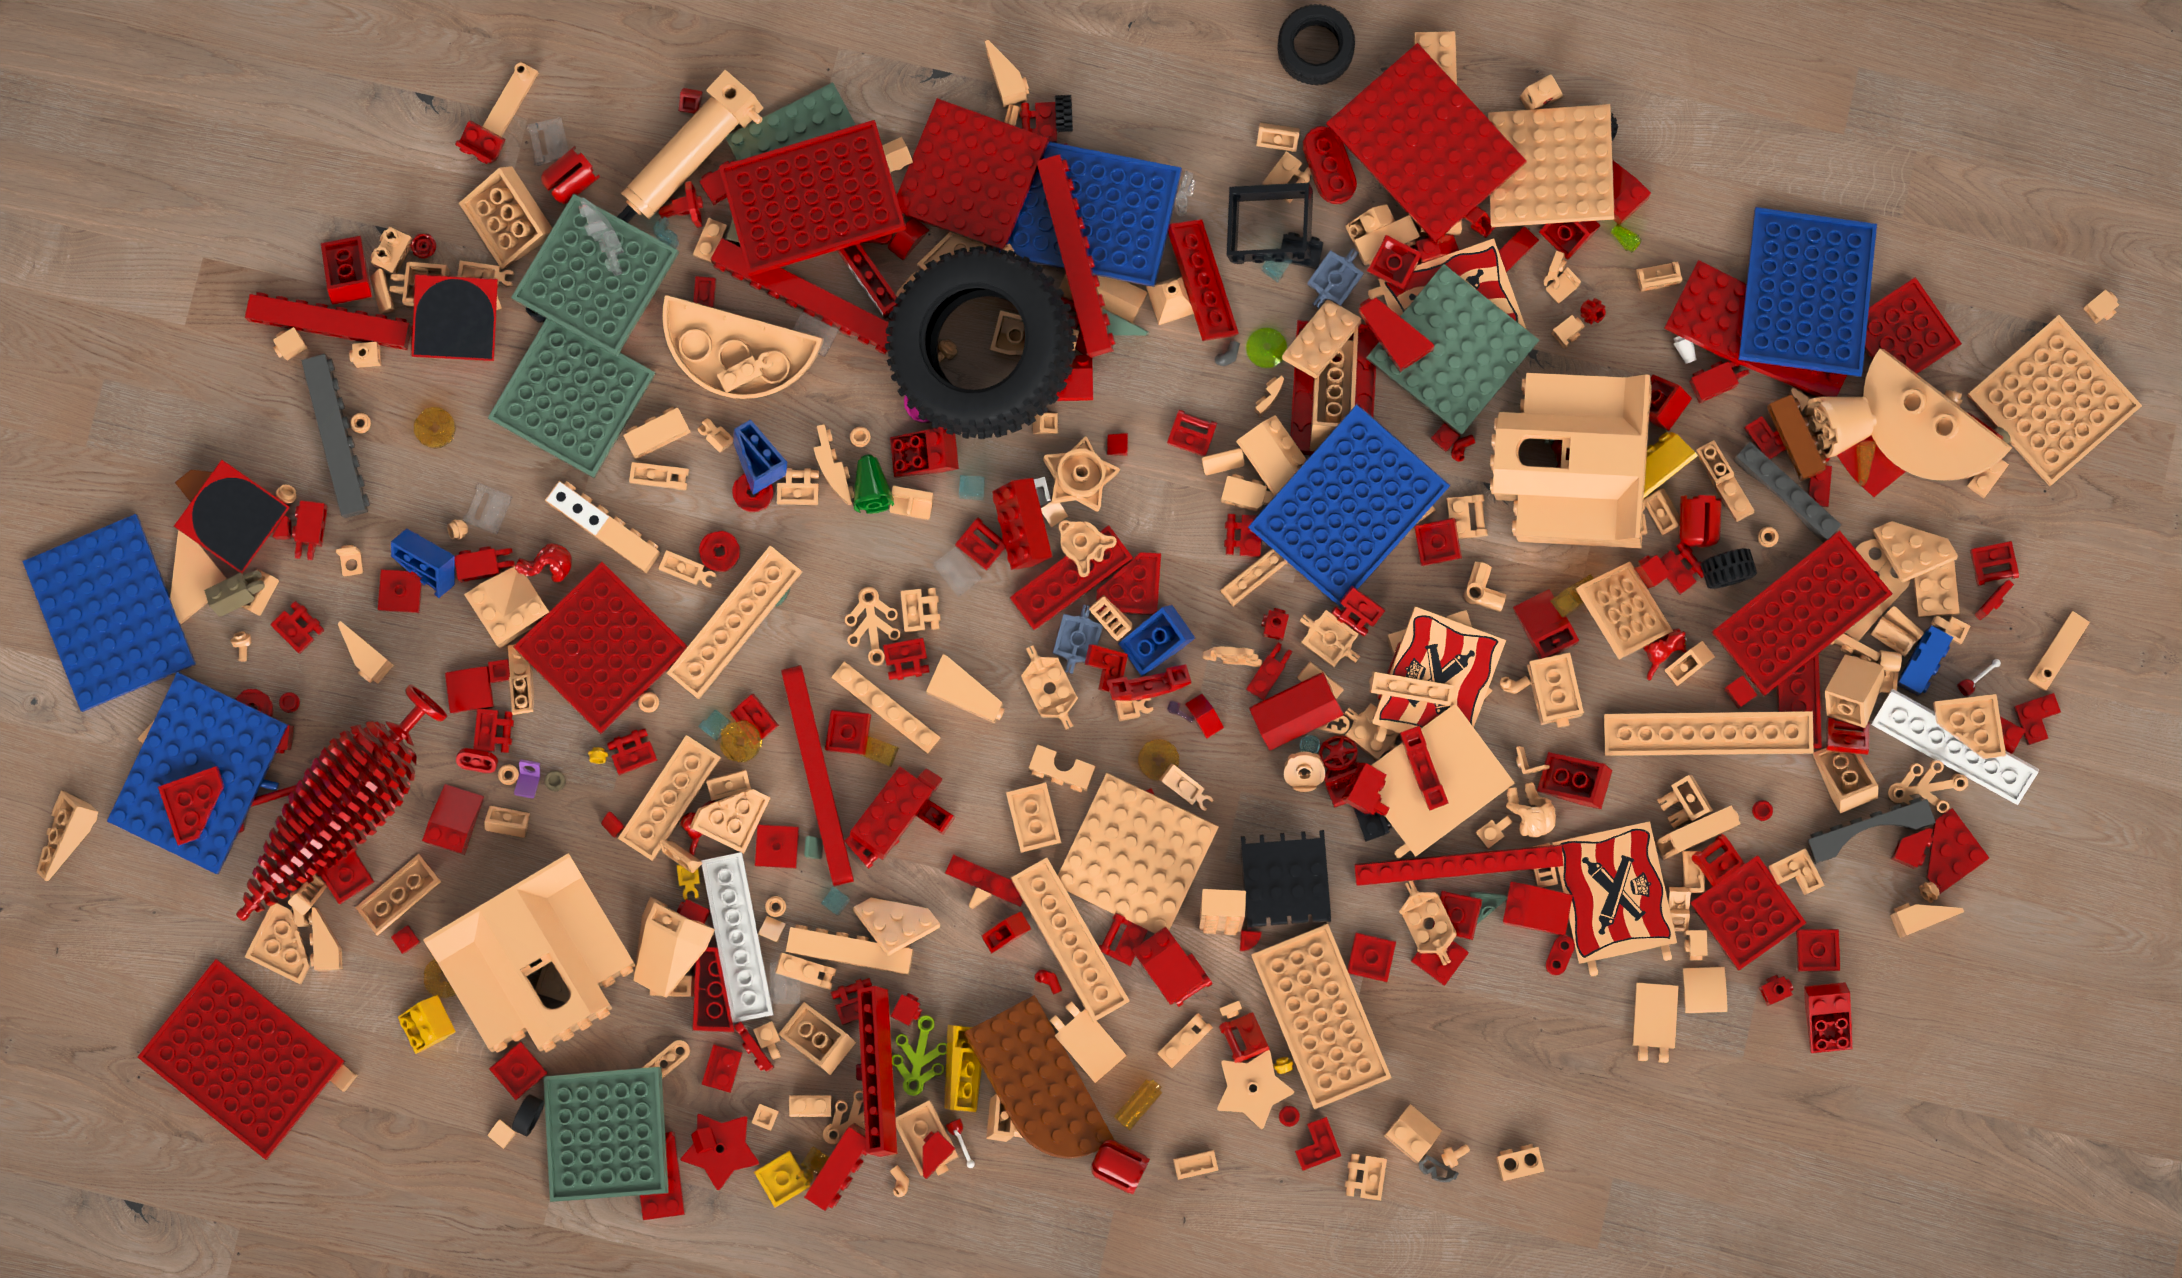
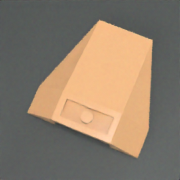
(667, 947)

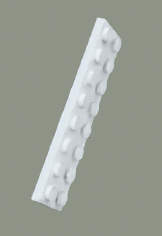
(1918, 728)
(737, 937)

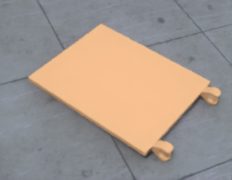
(1465, 770)

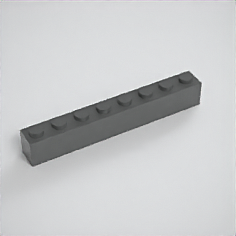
(335, 436)

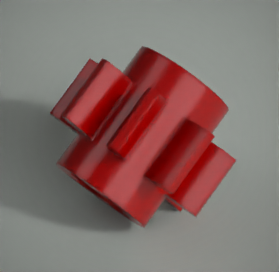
(1592, 311)

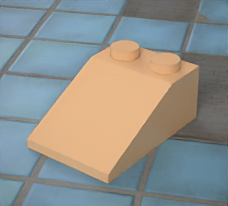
(1008, 79)
(369, 661)
(1846, 778)
(1913, 918)
(817, 1038)

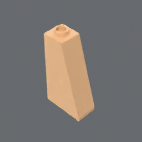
(960, 689)
(1697, 832)

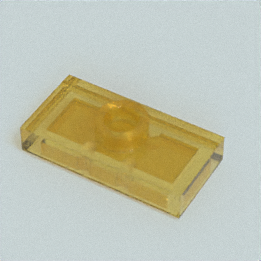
(880, 751)

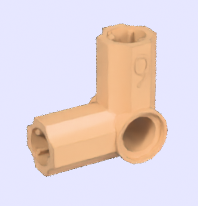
(1487, 597)

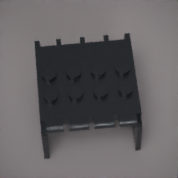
(1285, 881)

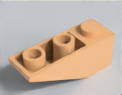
(325, 946)

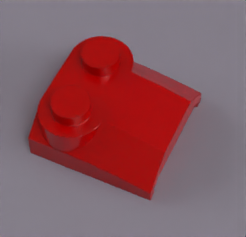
(1394, 262)

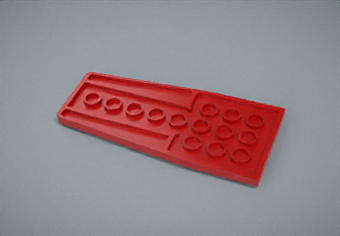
(1712, 318)

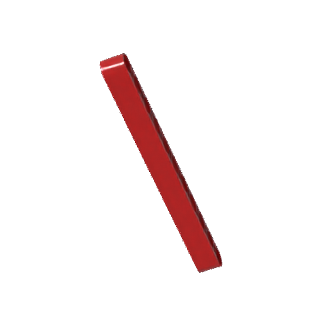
(817, 775)

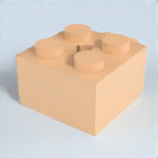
(411, 269)

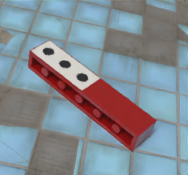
(869, 278)

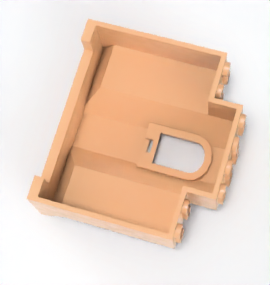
(1601, 487)
(492, 949)

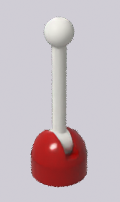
(1967, 686)
(956, 1128)

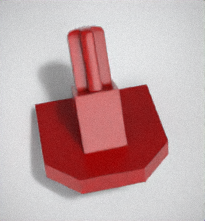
(685, 205)

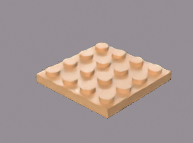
(1624, 610)

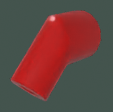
(1459, 447)
(1049, 978)

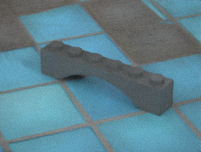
(1802, 504)
(1913, 817)

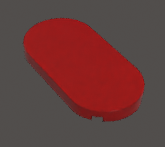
(1329, 165)

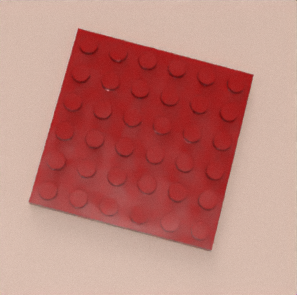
(970, 174)
(601, 648)

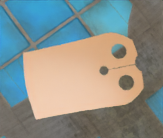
(1894, 585)

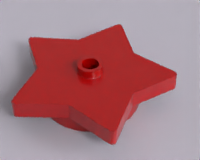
(735, 1154)

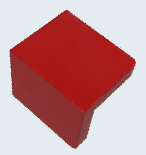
(1740, 692)

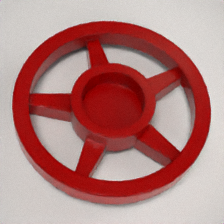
(1338, 752)

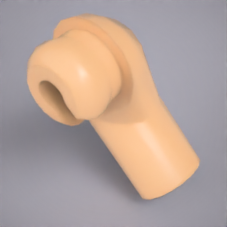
(1514, 686)
(902, 1182)

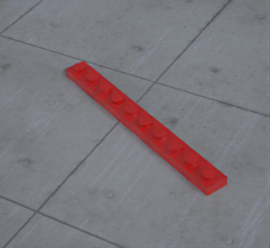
(1459, 865)

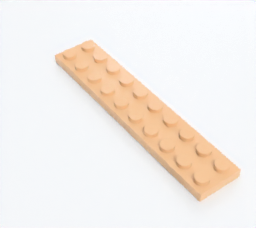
(1708, 733)

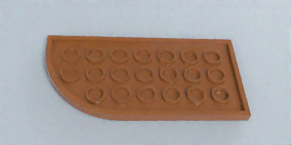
(1038, 1082)

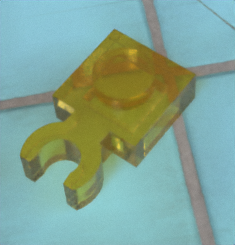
(813, 1164)

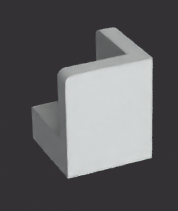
(1042, 491)

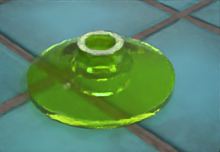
(1262, 357)

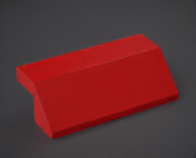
(1296, 711)

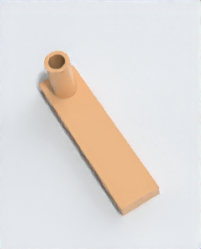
(510, 99)
(2058, 651)
(1411, 688)

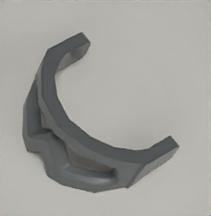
(1451, 1174)

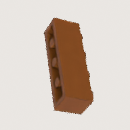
(1796, 437)

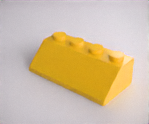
(1665, 459)

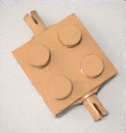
(1329, 638)
(1363, 733)

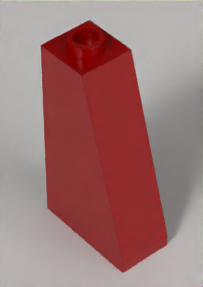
(1394, 334)

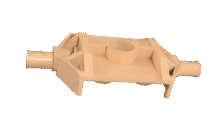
(1044, 671)
(1417, 911)

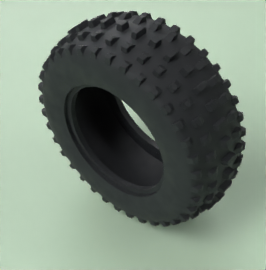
(930, 302)

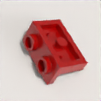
(480, 142)

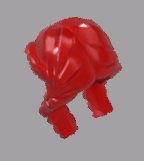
(552, 554)

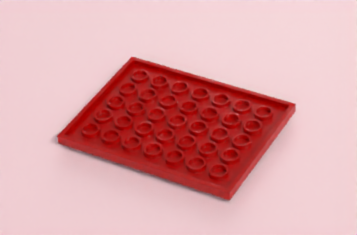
(1426, 142)
(812, 198)
(241, 1059)

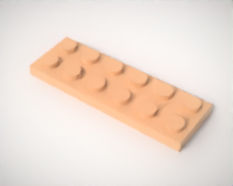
(669, 797)

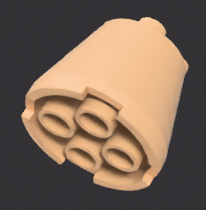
(1839, 422)

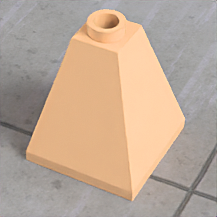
(1170, 300)

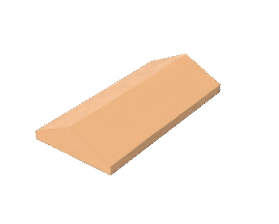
(1119, 296)
(398, 894)

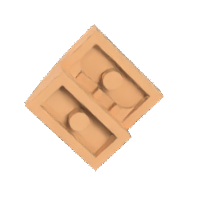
(1704, 990)

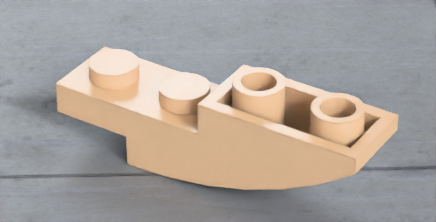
(834, 473)
(1724, 481)
(520, 683)

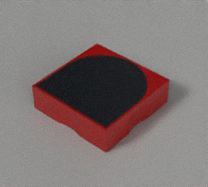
(454, 317)
(231, 516)

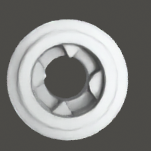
(1685, 349)

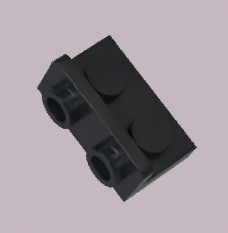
(1293, 240)
(1372, 825)

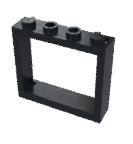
(1268, 192)

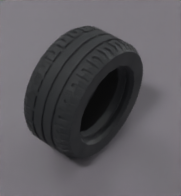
(1324, 17)

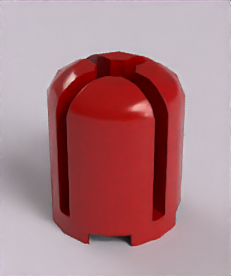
(562, 169)
(1700, 520)
(1119, 1165)

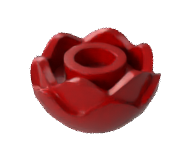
(419, 241)

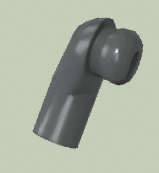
(1229, 356)

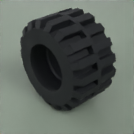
(1728, 568)

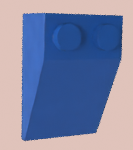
(1156, 639)

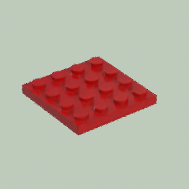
(1909, 328)
(1748, 913)

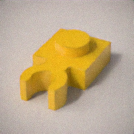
(688, 880)

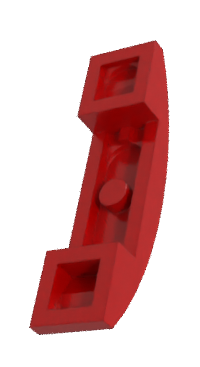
(1517, 247)
(1149, 686)
(1423, 768)

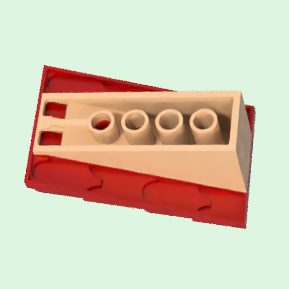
(1325, 401)

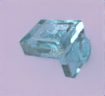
(668, 236)

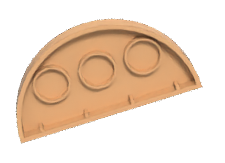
(714, 340)
(1923, 427)

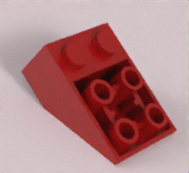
(924, 453)
(1545, 626)
(1828, 1017)

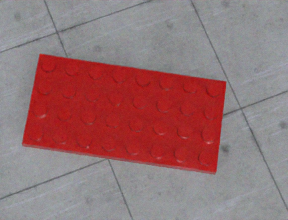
(1802, 613)

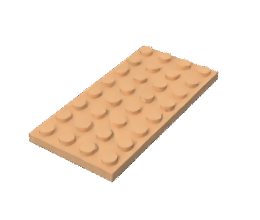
(1321, 1016)

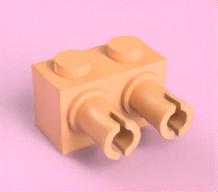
(391, 251)
(1693, 801)
(999, 1123)

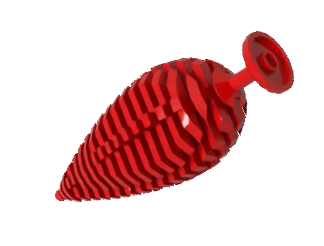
(341, 803)

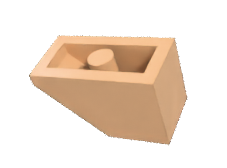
(1689, 663)

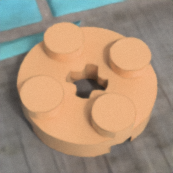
(1302, 760)

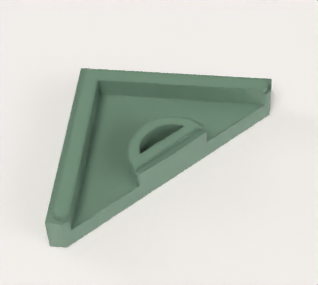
(1489, 902)

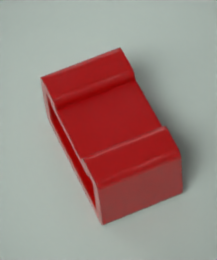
(1480, 222)

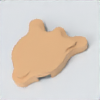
(1083, 543)
(1233, 656)

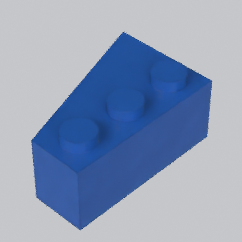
(758, 457)
(426, 559)
(1925, 661)

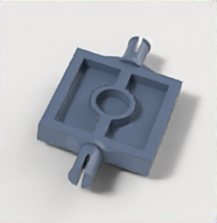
(1335, 278)
(1075, 636)

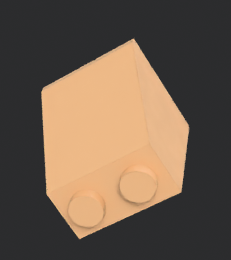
(1854, 690)
(1413, 1133)

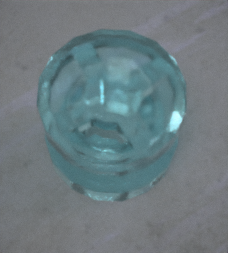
(1310, 742)

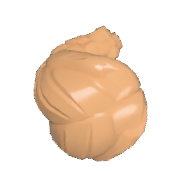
(1535, 820)

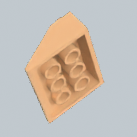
(506, 216)

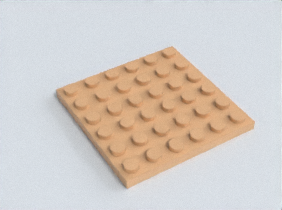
(1565, 170)
(2054, 400)
(1136, 854)

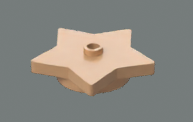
(1081, 461)
(1253, 1104)

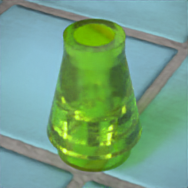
(1627, 238)

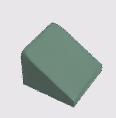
(813, 847)

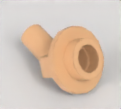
(947, 349)
(241, 640)
(1450, 1157)

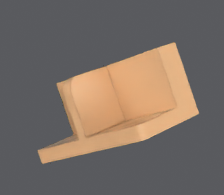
(911, 502)

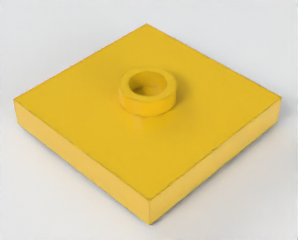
(780, 1180)

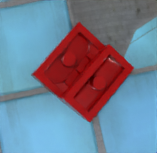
(469, 689)

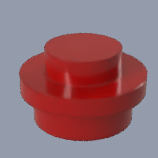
(289, 702)
(1762, 810)
(1289, 1116)

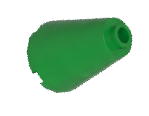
(871, 487)

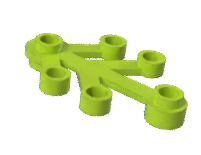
(919, 1059)

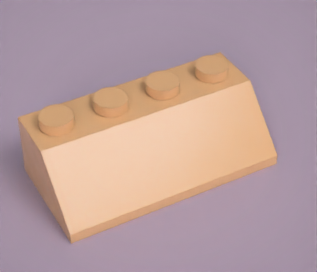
(1272, 453)

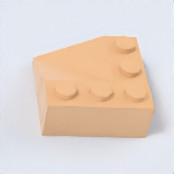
(507, 606)

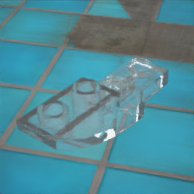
(601, 230)

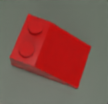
(1628, 193)
(346, 270)
(1575, 780)
(453, 819)
(1537, 909)
(1168, 965)

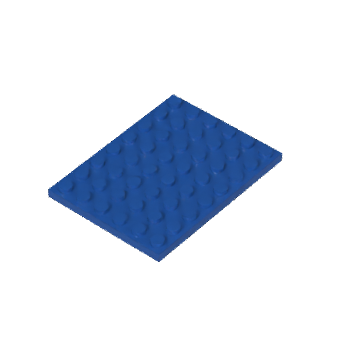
(1123, 210)
(1808, 292)
(1349, 505)
(109, 613)
(189, 735)

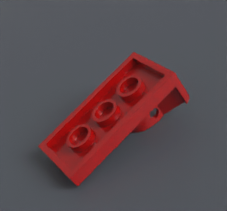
(671, 1203)

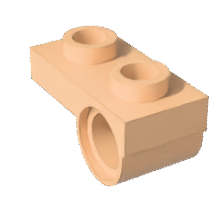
(1892, 665)

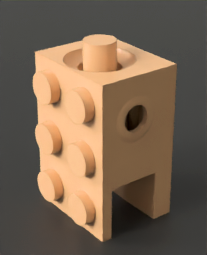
(1555, 689)
(915, 1126)

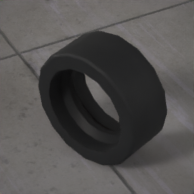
(528, 1115)

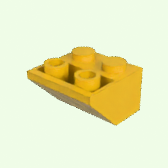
(426, 1024)

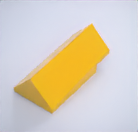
(962, 1072)

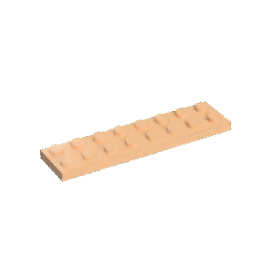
(734, 622)
(1070, 939)

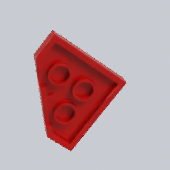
(1134, 586)
(191, 803)
(1952, 851)

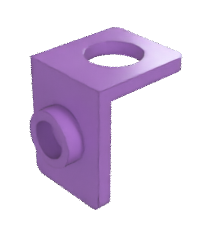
(527, 780)

